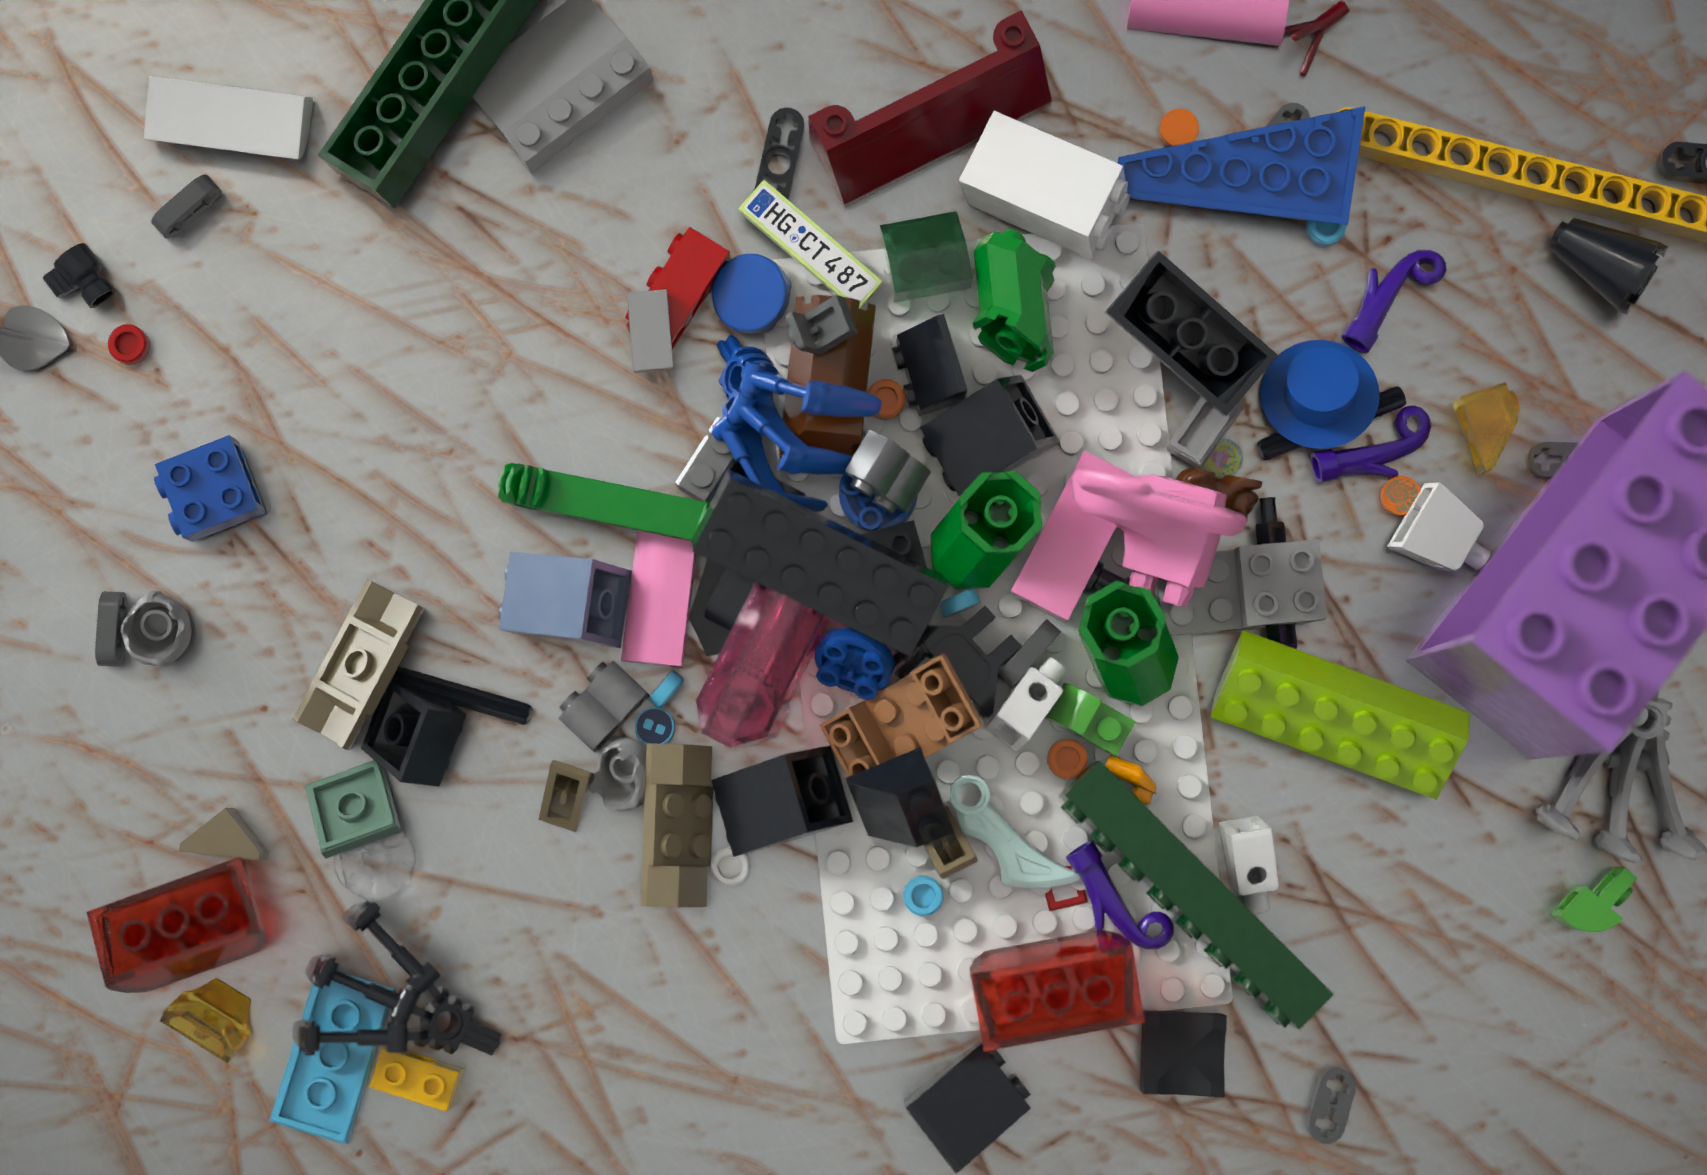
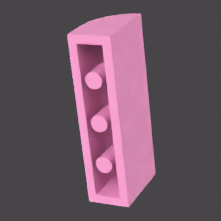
(1218, 19)
(1066, 550)
(659, 601)

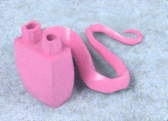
(1166, 527)

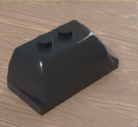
(1191, 333)

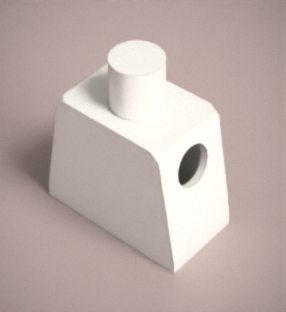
(1440, 531)
(1020, 713)
(1247, 845)

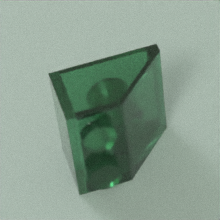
(926, 256)

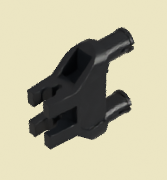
(971, 664)

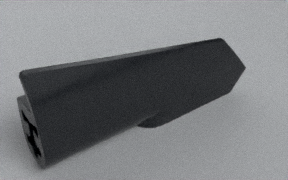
(721, 596)

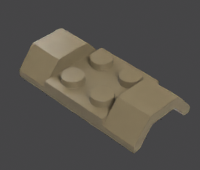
(359, 664)
(677, 825)

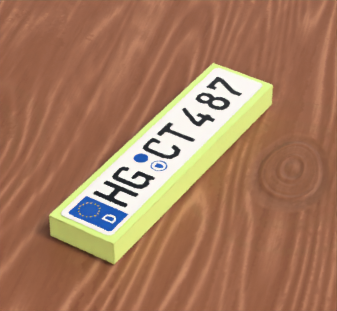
(809, 244)

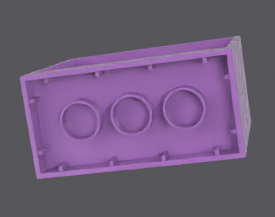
(1588, 586)

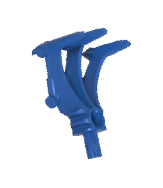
(751, 412)

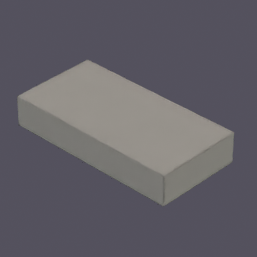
(650, 331)
(1201, 433)

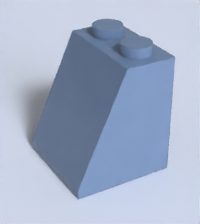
(565, 599)

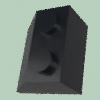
(930, 366)
(413, 733)
(900, 801)

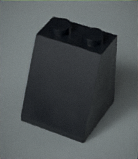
(988, 432)
(781, 800)
(968, 1105)

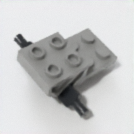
(1256, 587)

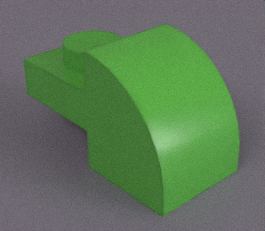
(1090, 719)
(1592, 909)

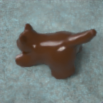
(1238, 489)

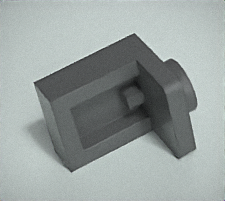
(822, 326)

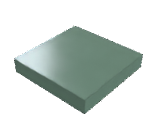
(352, 808)

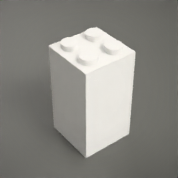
(1045, 185)

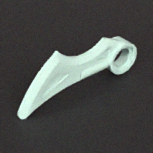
(1018, 860)

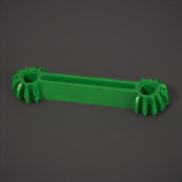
(600, 501)

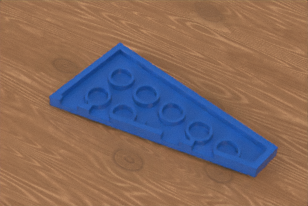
(1275, 170)

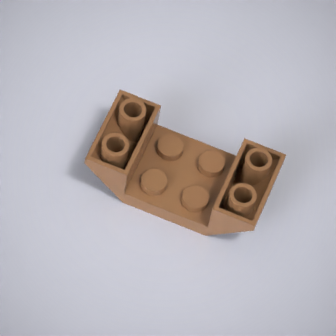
(916, 712)

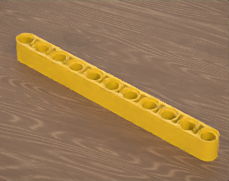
(1552, 171)

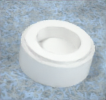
(728, 869)

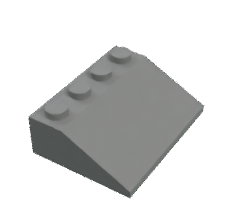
(560, 81)

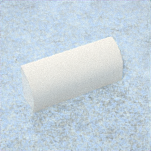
(227, 117)

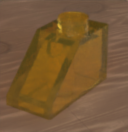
(1487, 423)

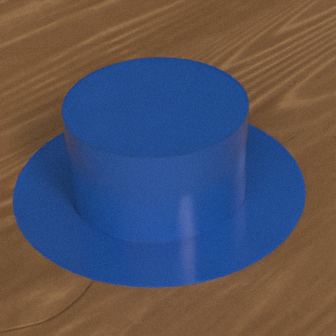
(1320, 394)

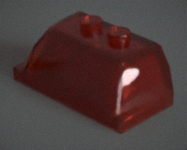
(177, 929)
(1055, 989)

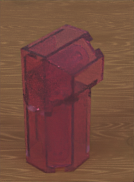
(759, 669)

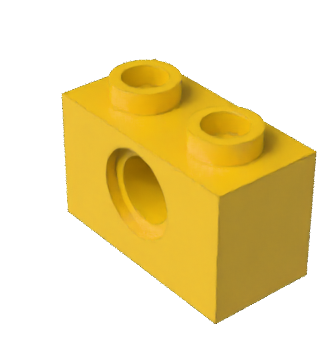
(418, 1078)

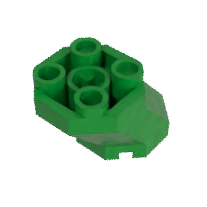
(1014, 299)
(986, 530)
(1128, 643)

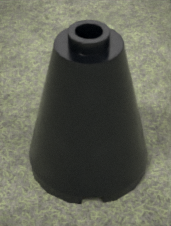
(1608, 259)

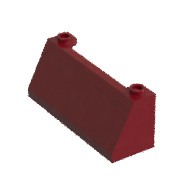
(933, 120)

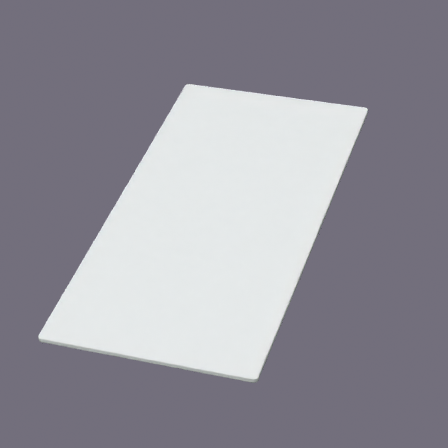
(1103, 396)

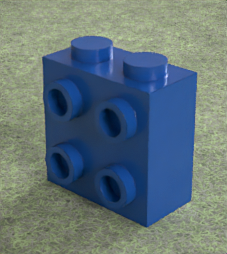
(208, 489)

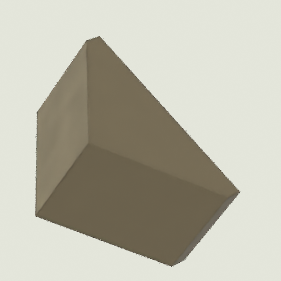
(565, 795)
(225, 836)
(951, 851)

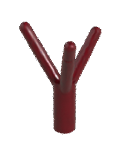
(1318, 26)

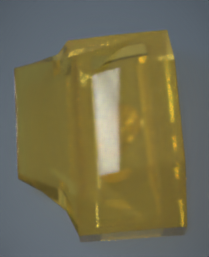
(212, 1018)

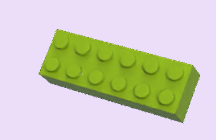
(1341, 715)

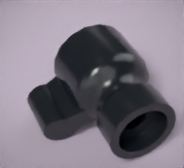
(79, 269)

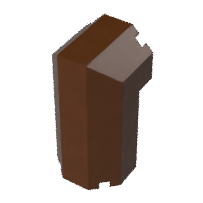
(843, 366)

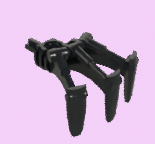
(323, 970)

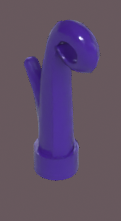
(1362, 331)
(1331, 464)
(1106, 899)

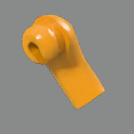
(1135, 775)

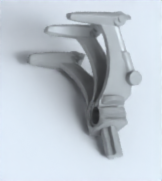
(1623, 765)

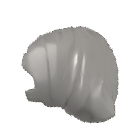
(156, 629)
(620, 773)

